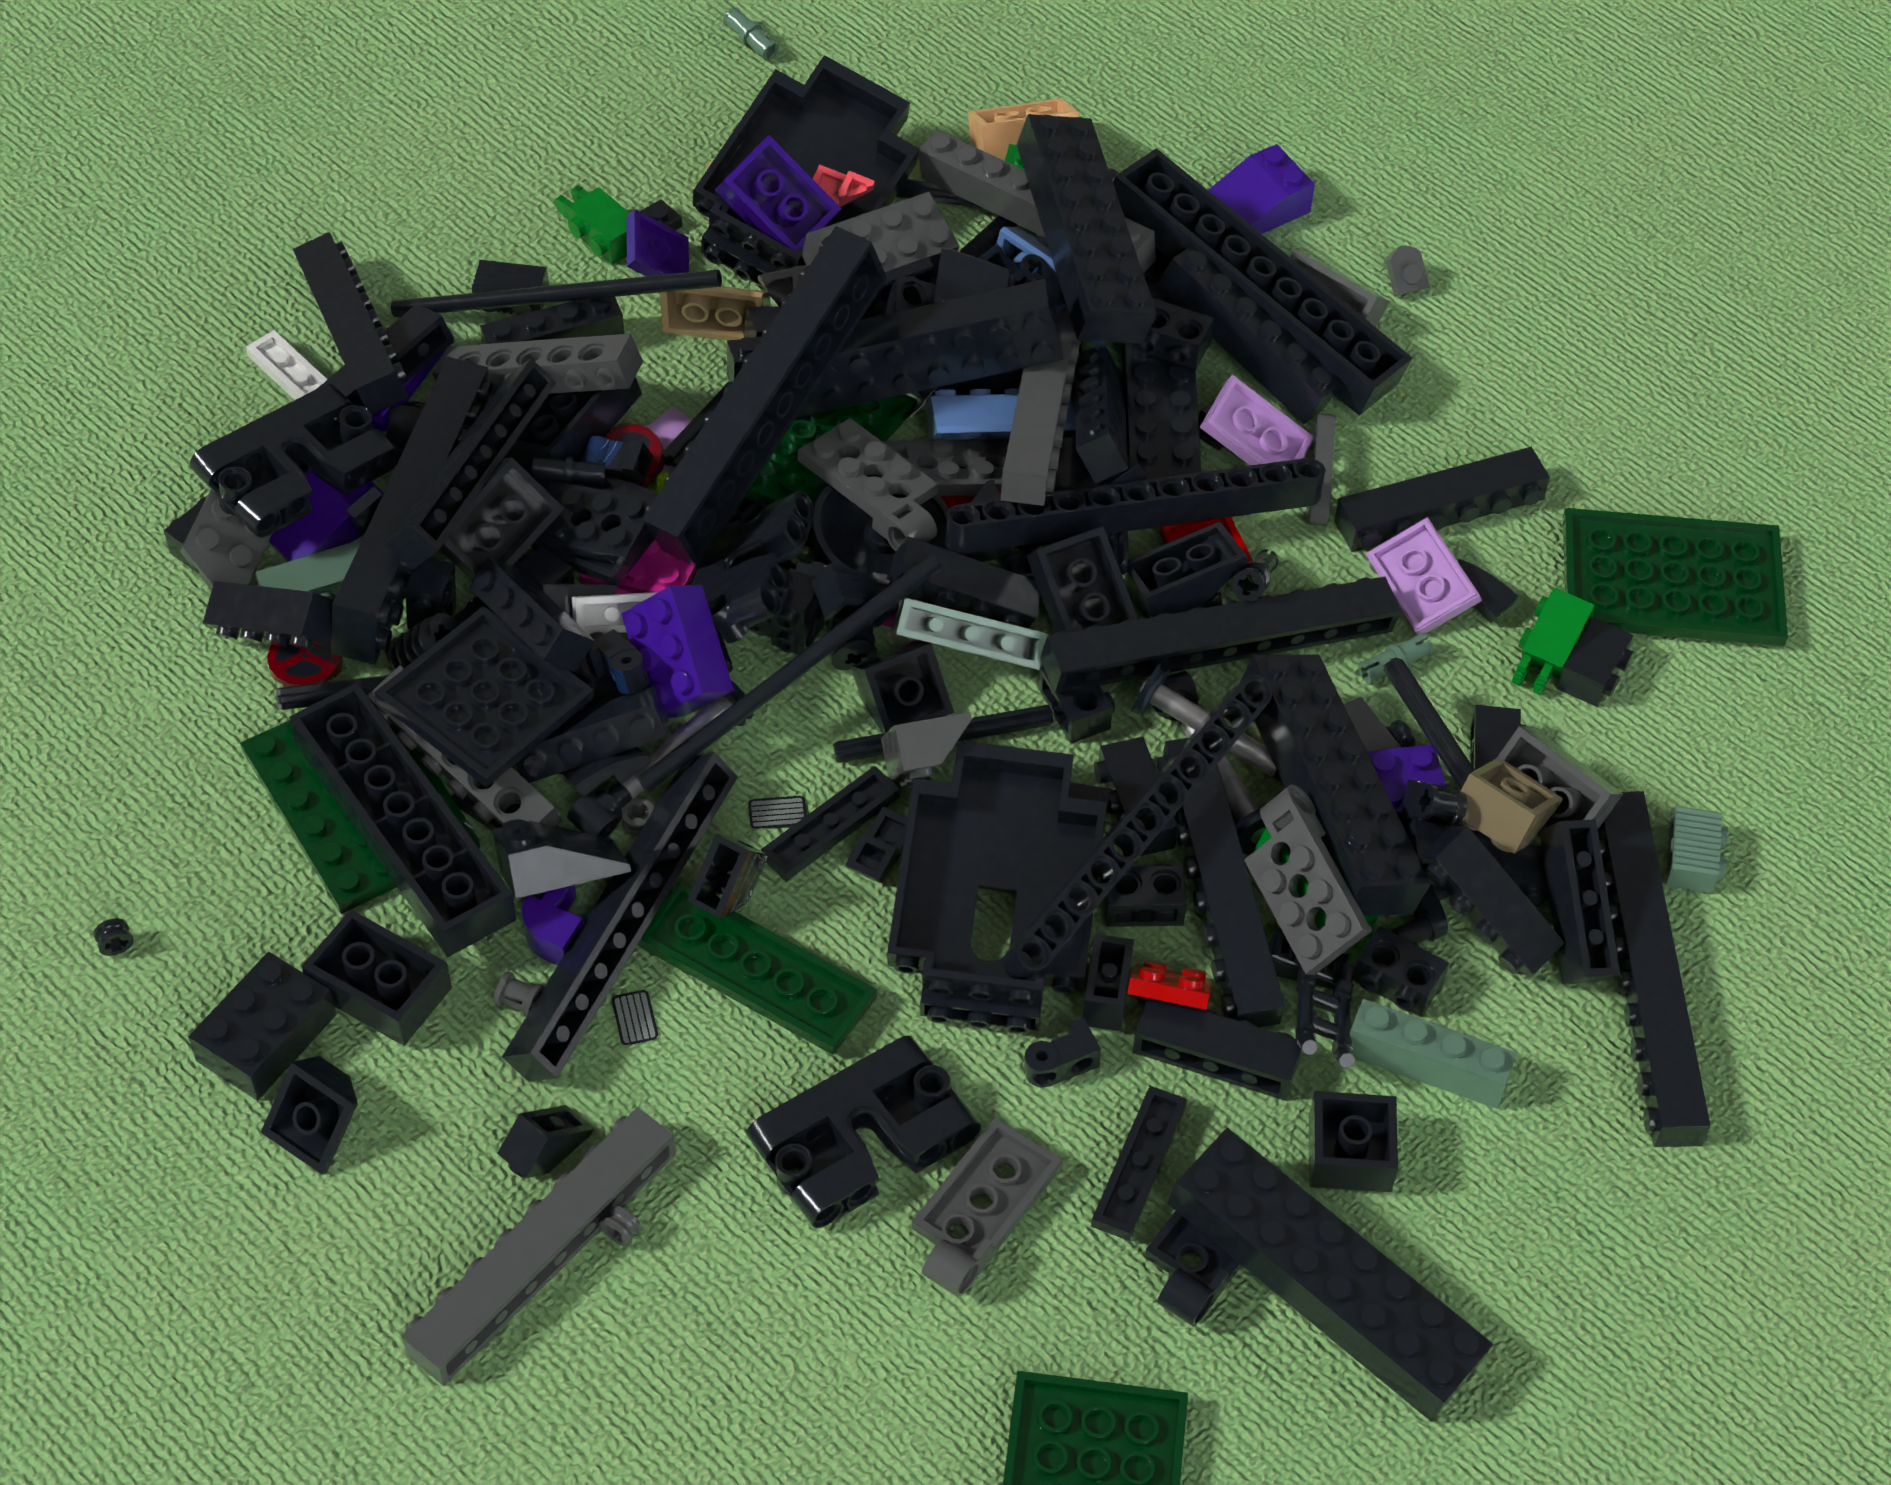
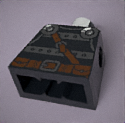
(728, 870)

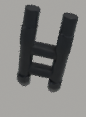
(1339, 1004)

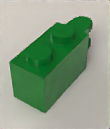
(597, 221)
(1553, 637)

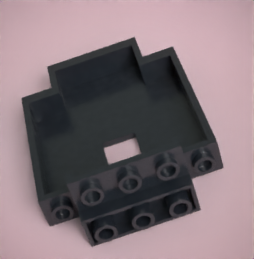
(827, 121)
(998, 829)

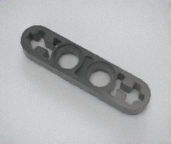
(1323, 453)

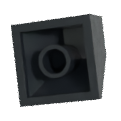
(312, 1111)

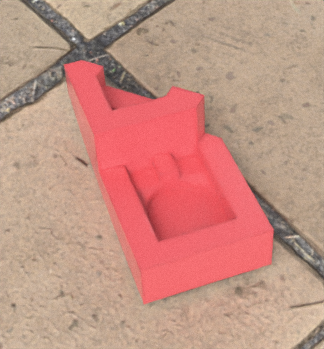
(842, 187)

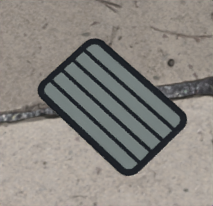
(776, 811)
(634, 1017)

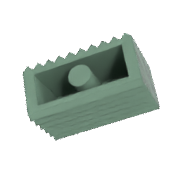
(1695, 849)

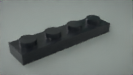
(830, 823)
(1139, 1163)

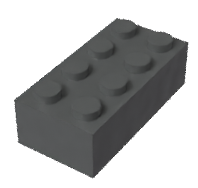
(898, 233)

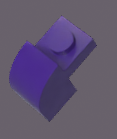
(549, 924)

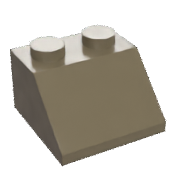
(1507, 805)

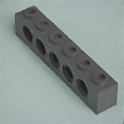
(572, 363)
(490, 802)

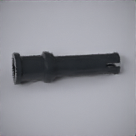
(1255, 576)

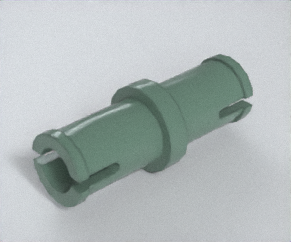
(750, 33)
(1408, 651)

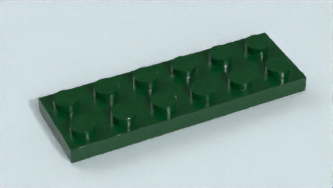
(759, 970)

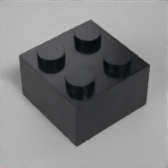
(1353, 1141)

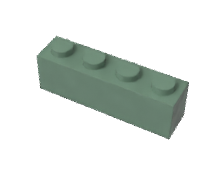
(314, 573)
(969, 633)
(1431, 1053)

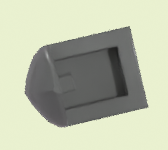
(1406, 270)

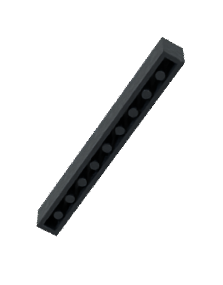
(1219, 634)
(619, 919)
(1651, 979)

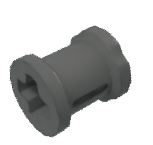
(516, 993)

